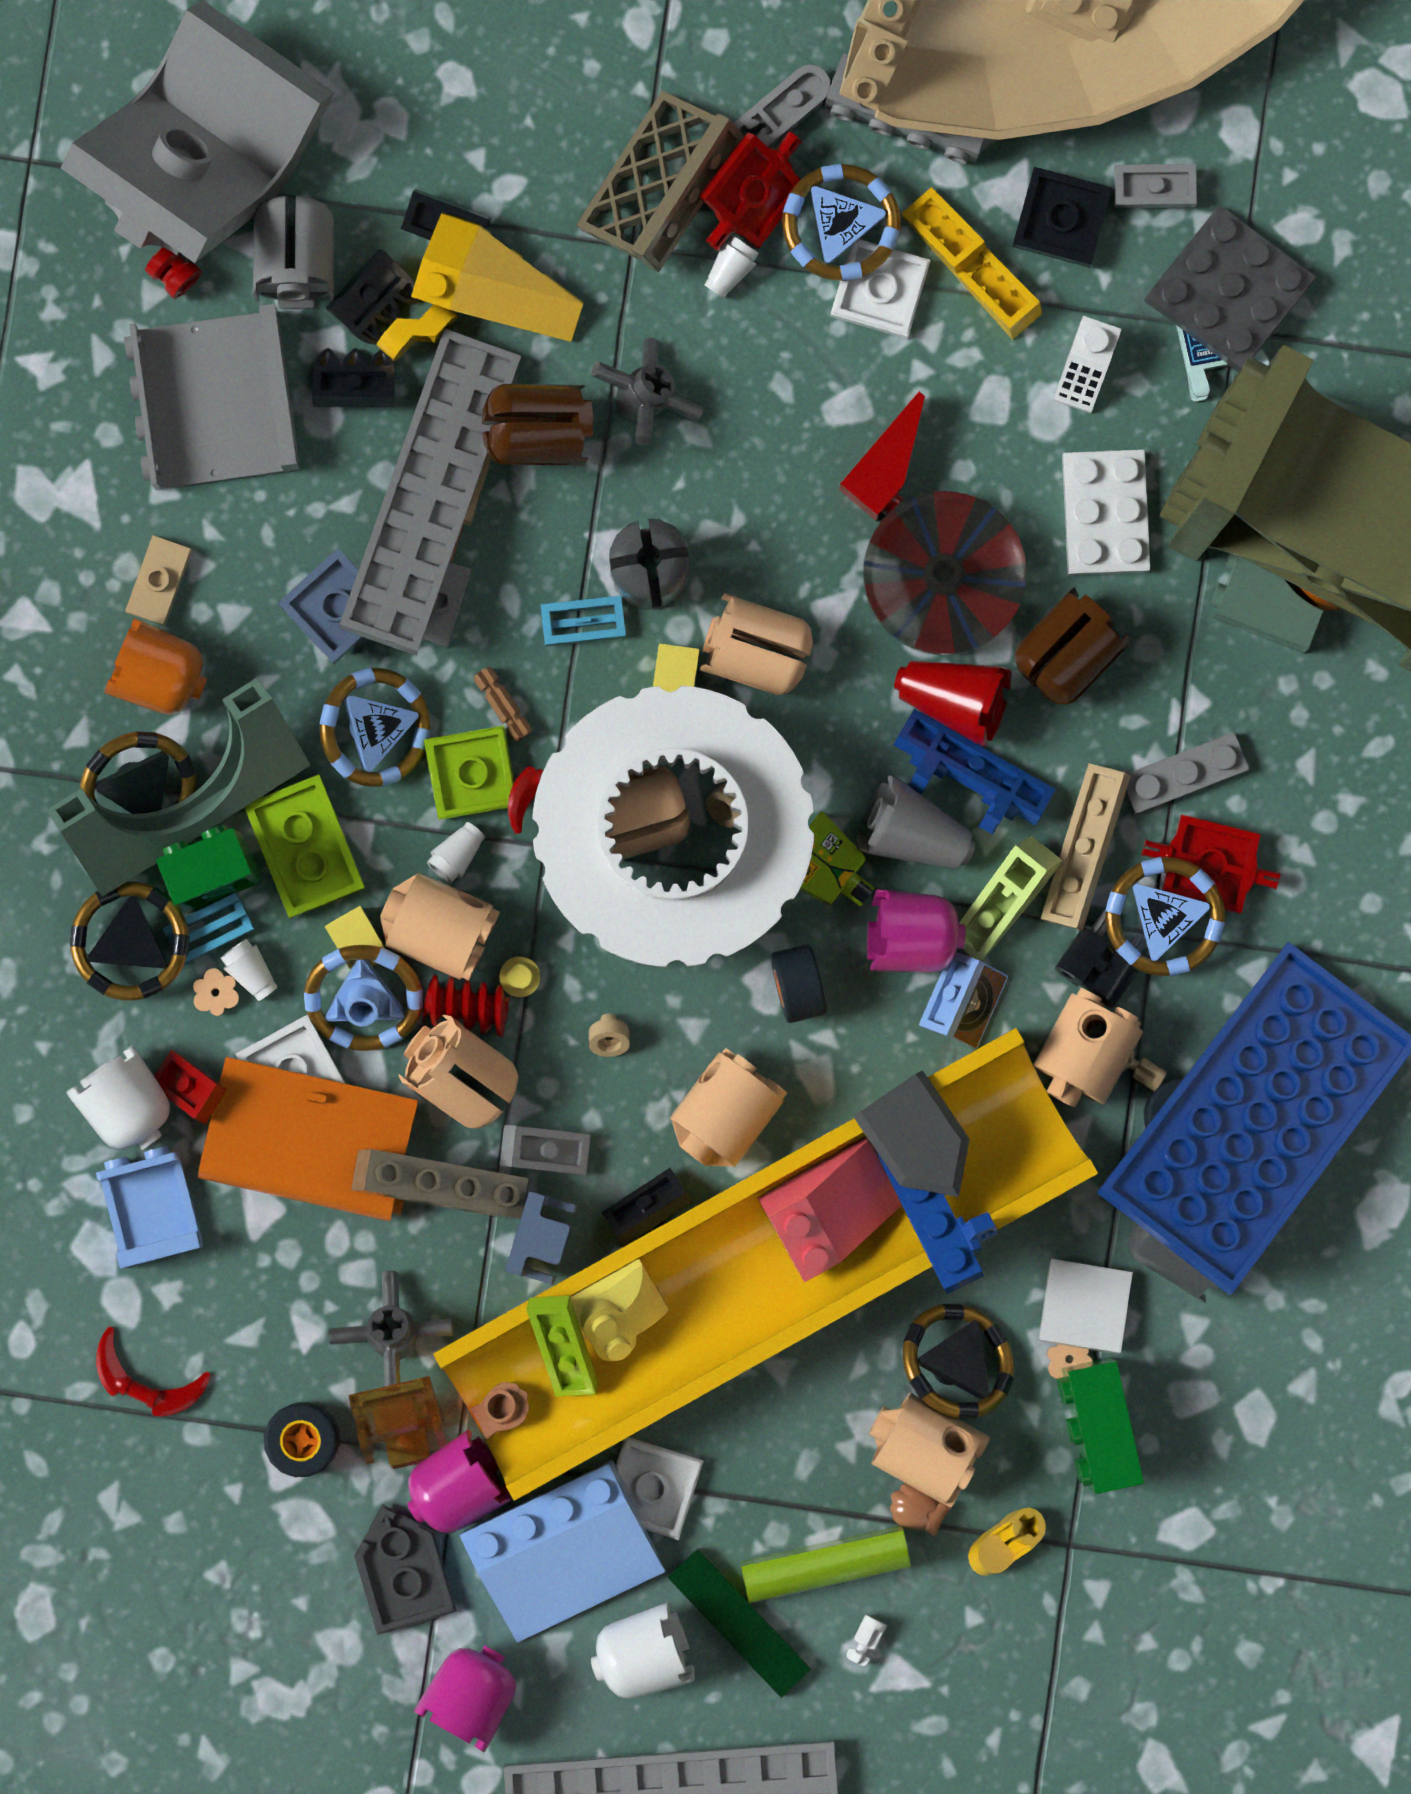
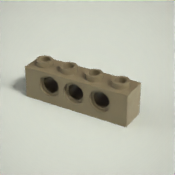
(439, 1184)

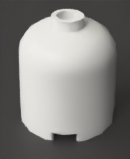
(123, 1102)
(643, 1653)

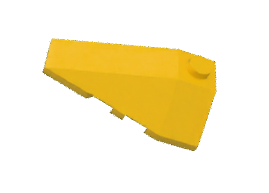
(485, 279)

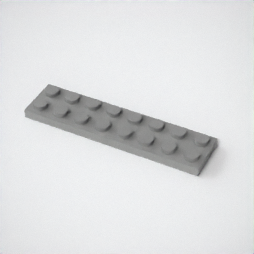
(427, 495)
(737, 1770)

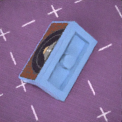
(964, 1000)

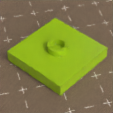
(470, 771)

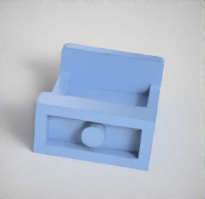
(150, 1207)

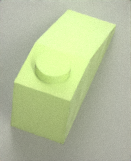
(1007, 895)

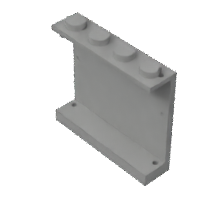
(213, 400)

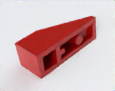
(882, 471)

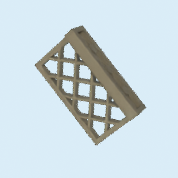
(667, 222)

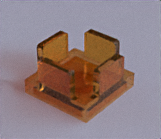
(401, 1419)

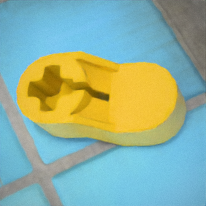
(406, 332)
(1024, 1531)

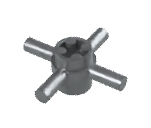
(646, 392)
(391, 1317)

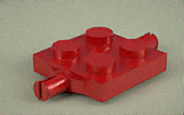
(751, 190)
(1221, 852)

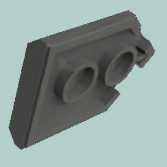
(917, 1137)
(402, 1572)

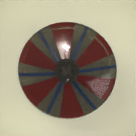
(944, 573)

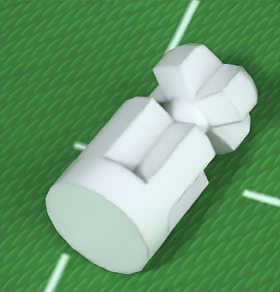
(867, 1636)

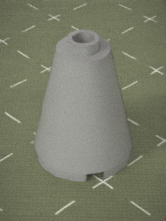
(913, 829)

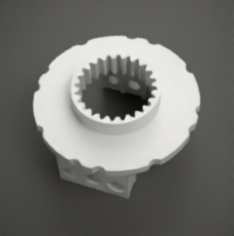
(677, 924)

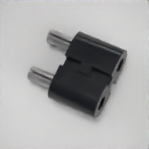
(1097, 965)

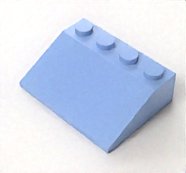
(562, 1551)

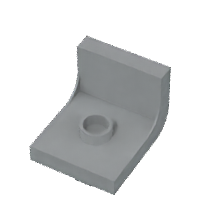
(201, 138)

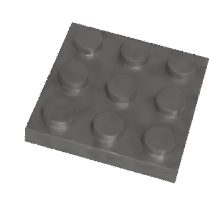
(1229, 288)

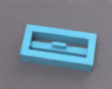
(617, 617)
(240, 913)

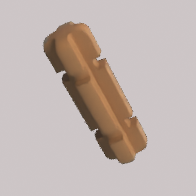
(502, 704)

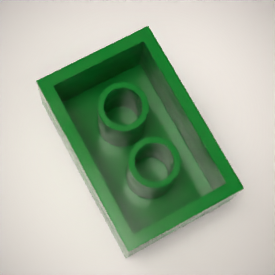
(208, 868)
(1100, 1426)

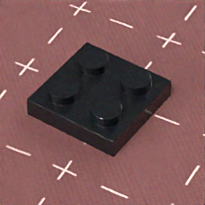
(1062, 217)

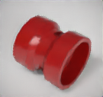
(173, 272)

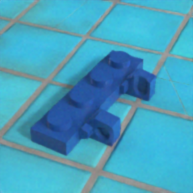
(945, 752)
(945, 1239)

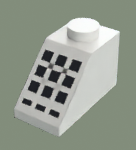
(1087, 364)

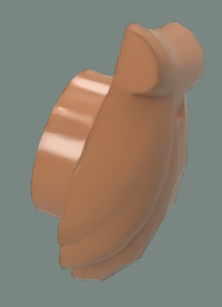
(501, 1409)
(917, 1510)

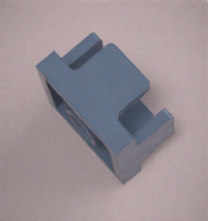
(319, 605)
(539, 1237)

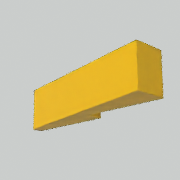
(973, 263)

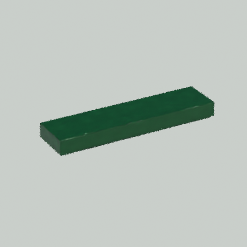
(739, 1623)

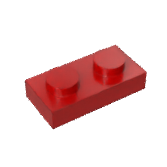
(189, 1086)

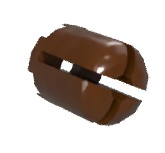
(537, 424)
(1069, 649)

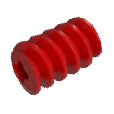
(467, 1005)

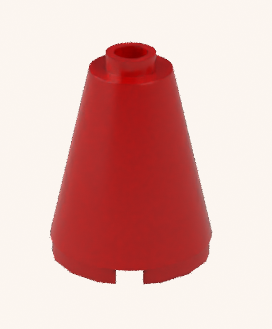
(957, 695)

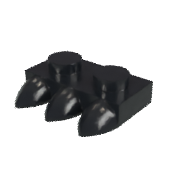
(372, 296)
(353, 381)

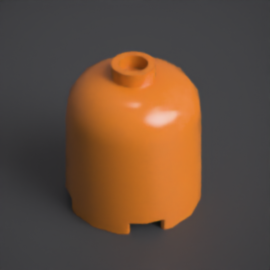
(156, 670)

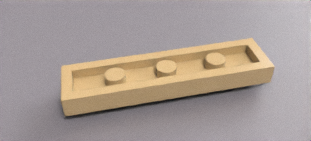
(1085, 847)

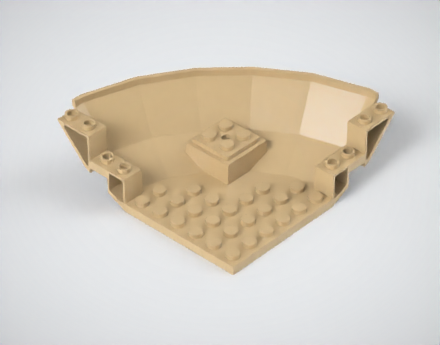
(1042, 62)

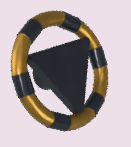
(139, 784)
(129, 941)
(958, 1361)

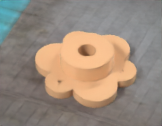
(213, 980)
(1058, 1355)

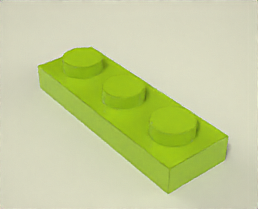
(562, 1345)

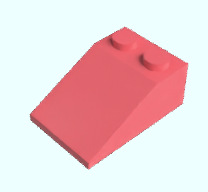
(831, 1208)

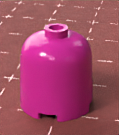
(913, 932)
(456, 1485)
(469, 1695)

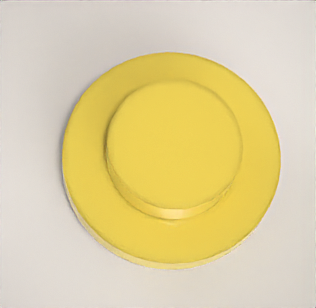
(519, 977)

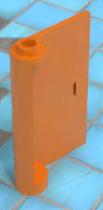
(306, 1151)

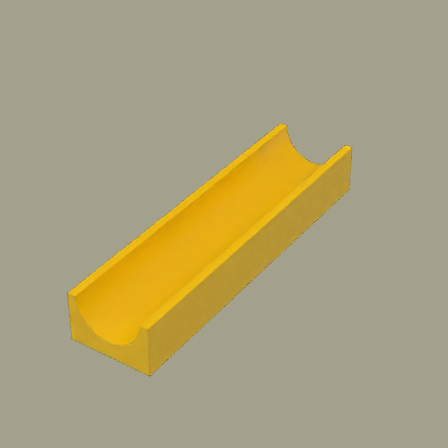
(736, 1288)

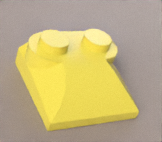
(618, 1310)

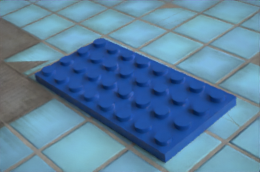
(1258, 1118)

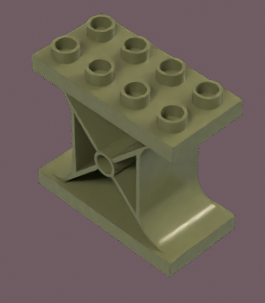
(1302, 494)

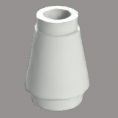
(731, 266)
(455, 853)
(249, 969)

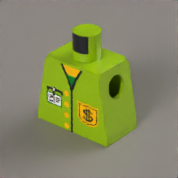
(834, 865)

